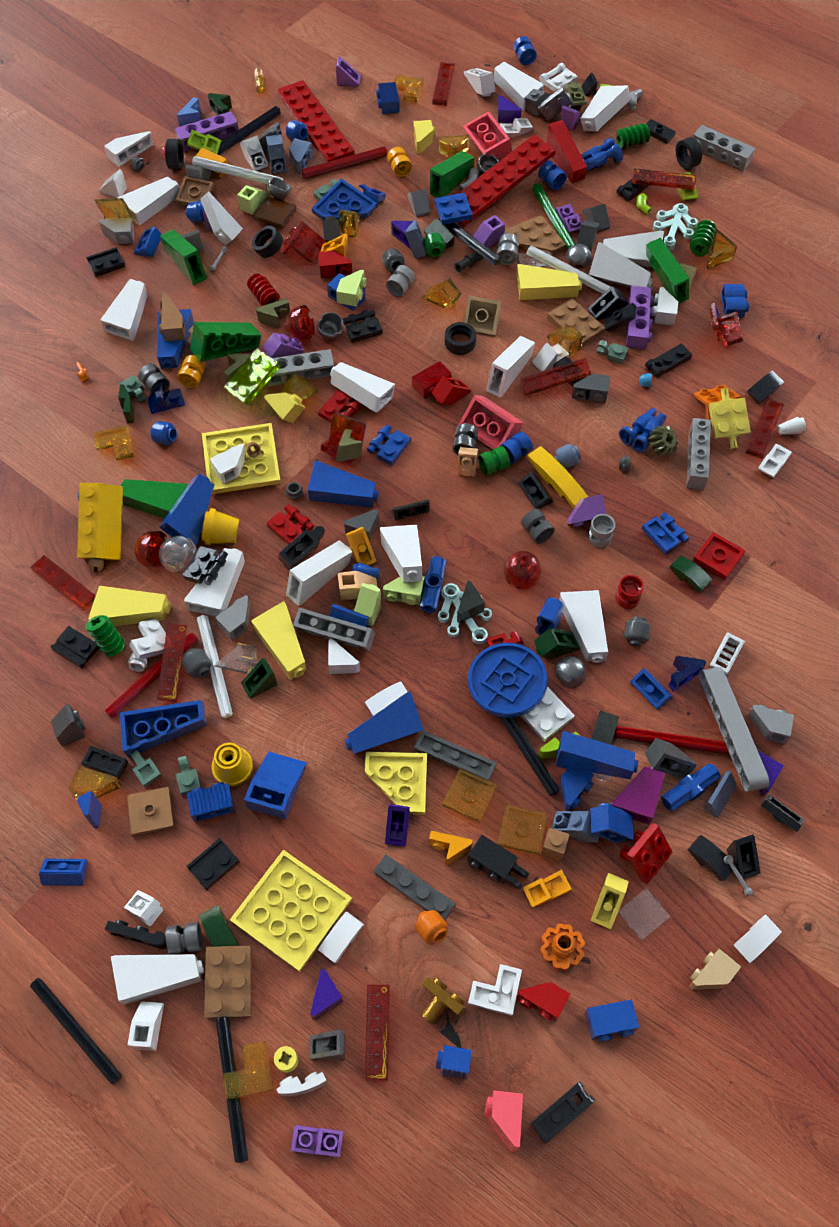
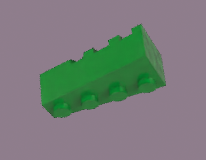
(219, 339)

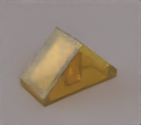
(453, 144)

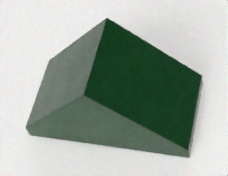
(259, 679)

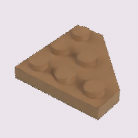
(539, 234)

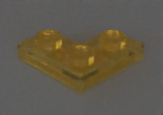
(411, 86)
(117, 438)
(255, 1077)

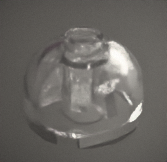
(176, 554)

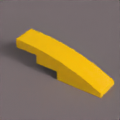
(557, 476)

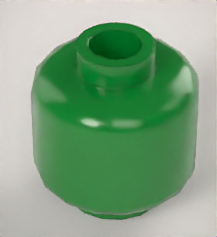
(434, 244)

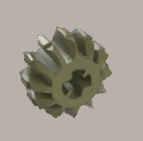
(663, 440)

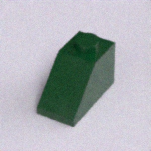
(556, 643)

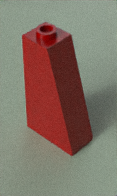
(566, 152)

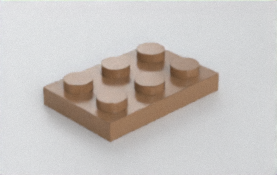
(575, 315)
(228, 981)

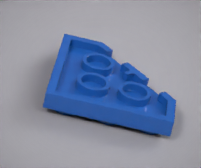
(343, 197)

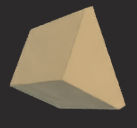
(483, 314)

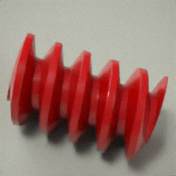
(262, 289)

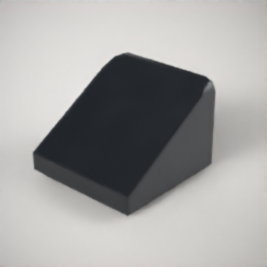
(590, 85)

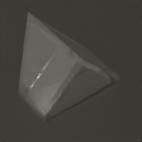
(240, 659)

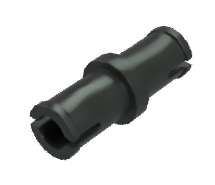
(468, 261)

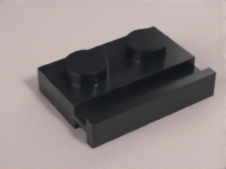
(105, 261)
(75, 647)
(213, 864)

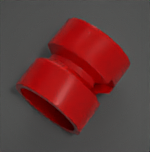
(629, 591)

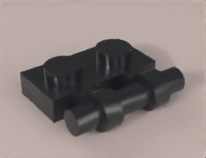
(364, 329)
(201, 563)

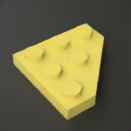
(400, 777)

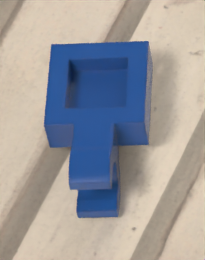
(373, 193)

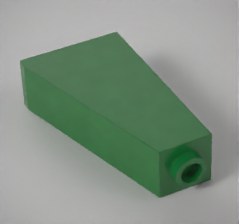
(450, 173)
(184, 256)
(668, 270)
(152, 496)

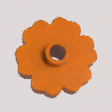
(560, 957)

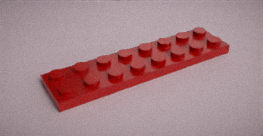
(320, 126)
(506, 174)

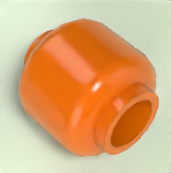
(431, 926)

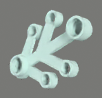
(679, 211)
(455, 599)

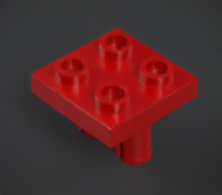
(648, 853)

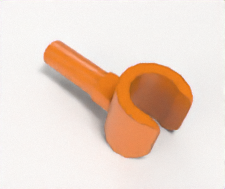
(82, 374)

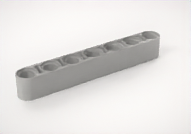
(734, 729)

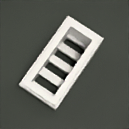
(732, 640)

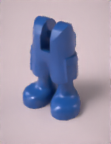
(598, 155)
(642, 425)

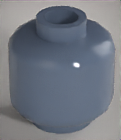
(568, 456)

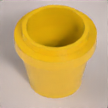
(219, 528)
(235, 771)

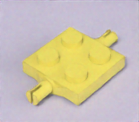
(729, 418)

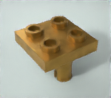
(441, 1000)

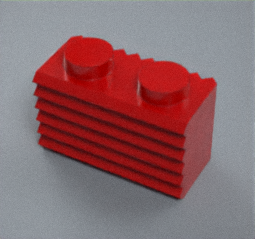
(428, 378)

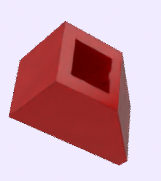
(333, 263)
(544, 998)

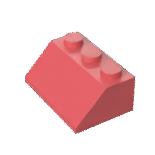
(489, 136)
(492, 421)
(505, 1117)

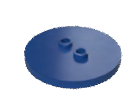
(507, 680)

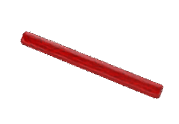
(344, 162)
(145, 680)
(676, 740)

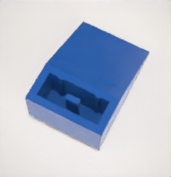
(275, 785)

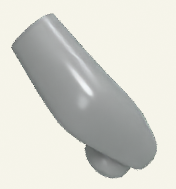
(634, 95)
(473, 175)

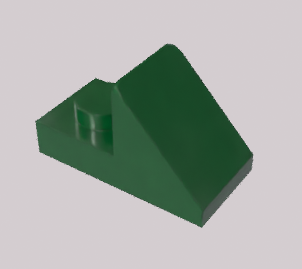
(219, 103)

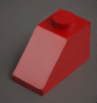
(450, 390)

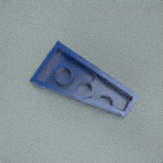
(157, 725)

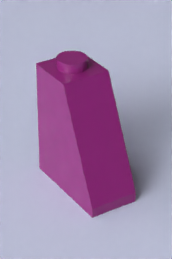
(641, 795)

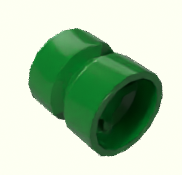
(494, 460)

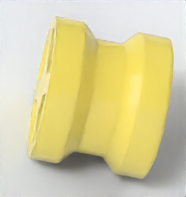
(288, 1063)

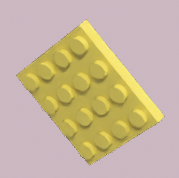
(257, 470)
(291, 910)

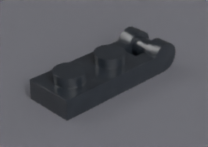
(630, 190)
(668, 360)
(138, 934)
(561, 1113)

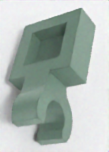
(320, 192)
(615, 351)
(134, 387)
(145, 770)
(188, 778)

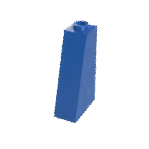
(170, 352)
(340, 487)
(189, 511)
(389, 724)
(595, 757)

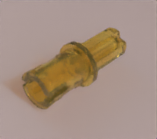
(259, 80)

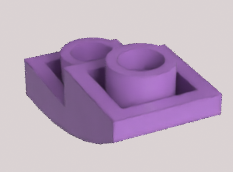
(569, 218)
(316, 1141)

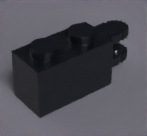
(301, 547)
(496, 862)

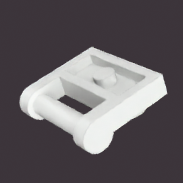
(559, 81)

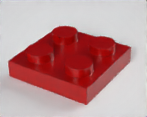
(719, 555)

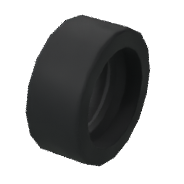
(694, 148)
(174, 154)
(262, 237)
(460, 328)

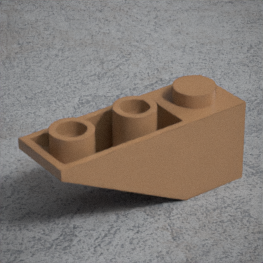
(172, 320)

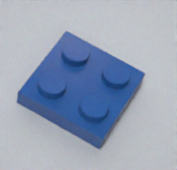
(453, 208)

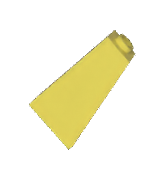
(546, 283)
(129, 606)
(279, 637)

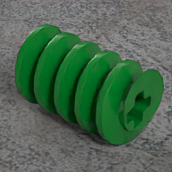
(632, 135)
(702, 237)
(105, 635)

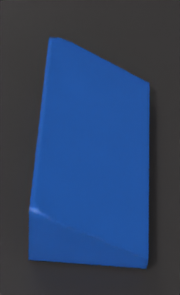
(148, 242)
(348, 615)
(651, 688)
(91, 808)
(63, 872)

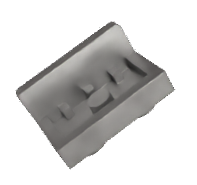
(554, 104)

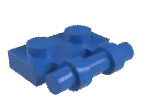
(394, 446)
(661, 535)

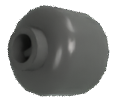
(392, 259)
(637, 631)
(196, 662)

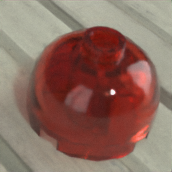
(299, 323)
(148, 547)
(522, 570)

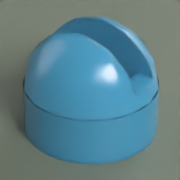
(645, 380)

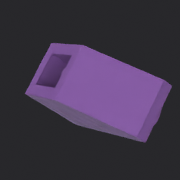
(490, 231)
(281, 345)
(586, 510)

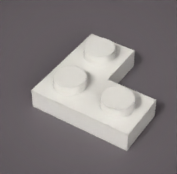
(152, 641)
(500, 997)

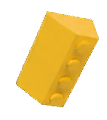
(100, 521)

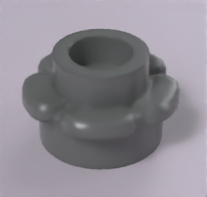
(137, 164)
(624, 463)
(294, 486)

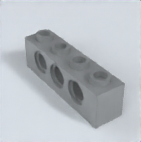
(724, 147)
(308, 365)
(698, 454)
(334, 628)

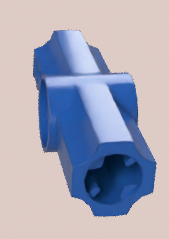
(434, 576)
(690, 787)

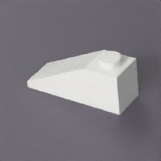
(481, 81)
(127, 147)
(221, 221)

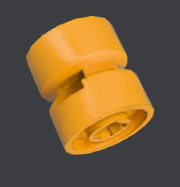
(399, 161)
(191, 372)

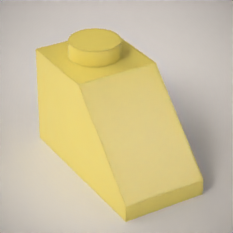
(423, 134)
(286, 405)
(609, 901)

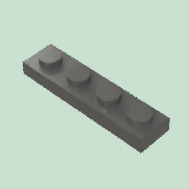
(454, 755)
(413, 887)

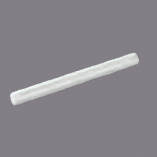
(232, 170)
(559, 265)
(216, 673)

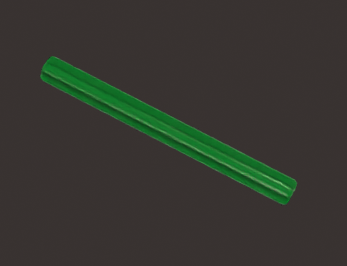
(553, 216)

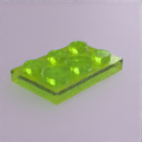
(252, 376)

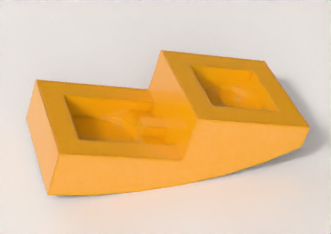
(547, 889)

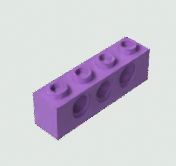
(217, 126)
(638, 328)

